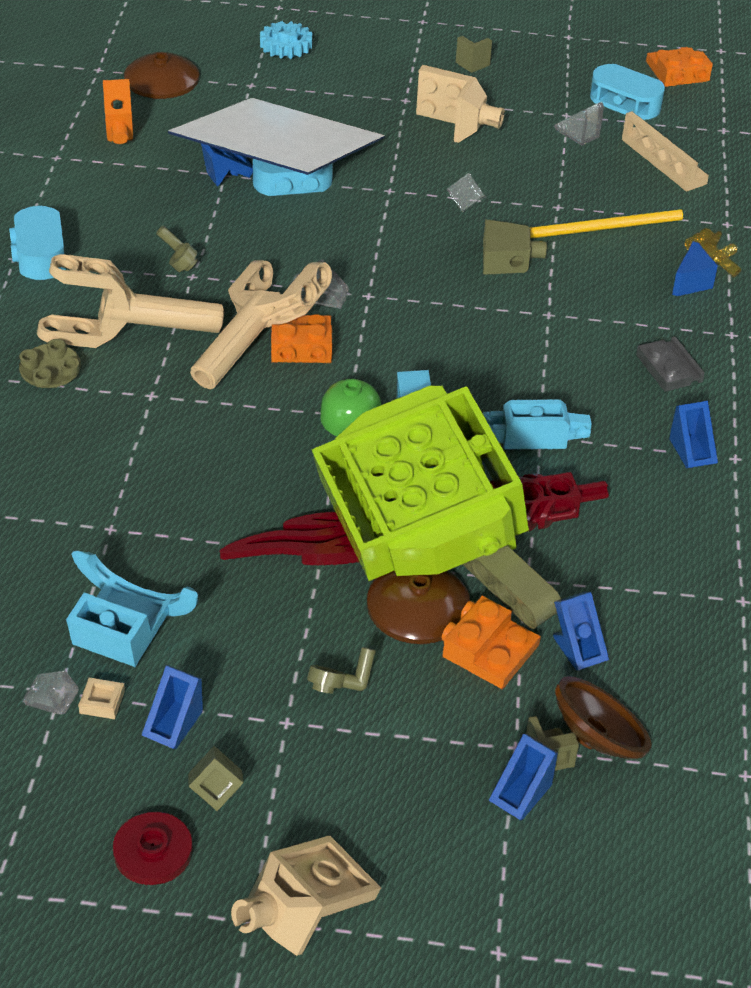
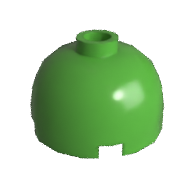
(345, 403)

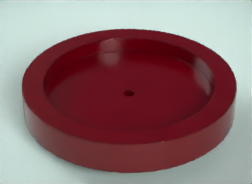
(152, 848)

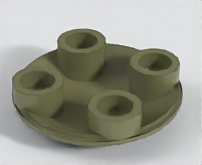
(49, 364)

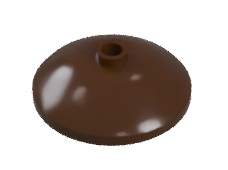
(162, 75)
(416, 606)
(601, 720)

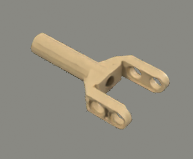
(120, 306)
(256, 311)

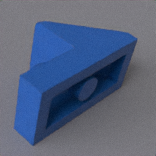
(220, 162)
(581, 631)

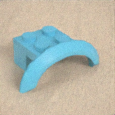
(122, 615)

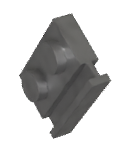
(670, 364)

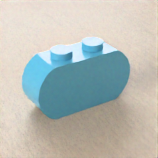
(627, 91)
(276, 180)
(36, 241)

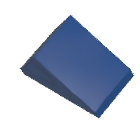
(695, 272)
(693, 435)
(174, 707)
(525, 777)

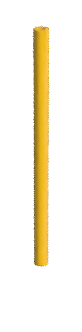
(607, 223)

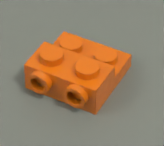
(680, 66)
(303, 340)
(488, 642)

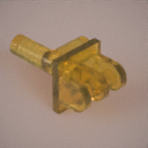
(709, 241)

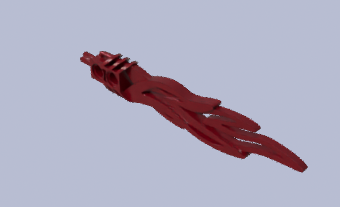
(545, 498)

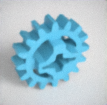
(286, 39)

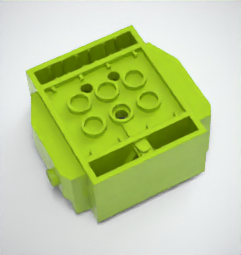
(439, 512)

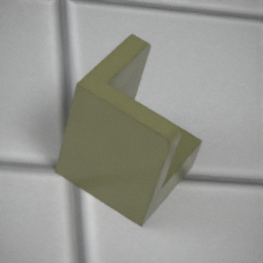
(473, 55)
(564, 744)
(215, 778)

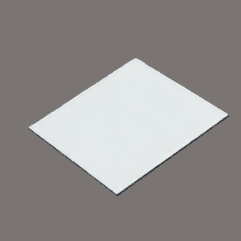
(277, 135)

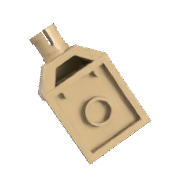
(455, 100)
(300, 888)

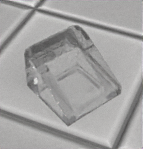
(52, 692)

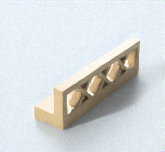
(662, 153)

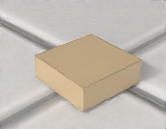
(101, 698)

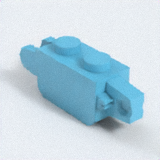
(537, 424)

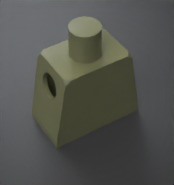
(509, 248)

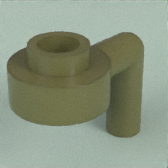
(185, 254)
(326, 679)

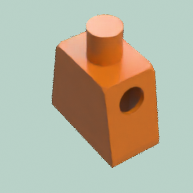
(118, 121)

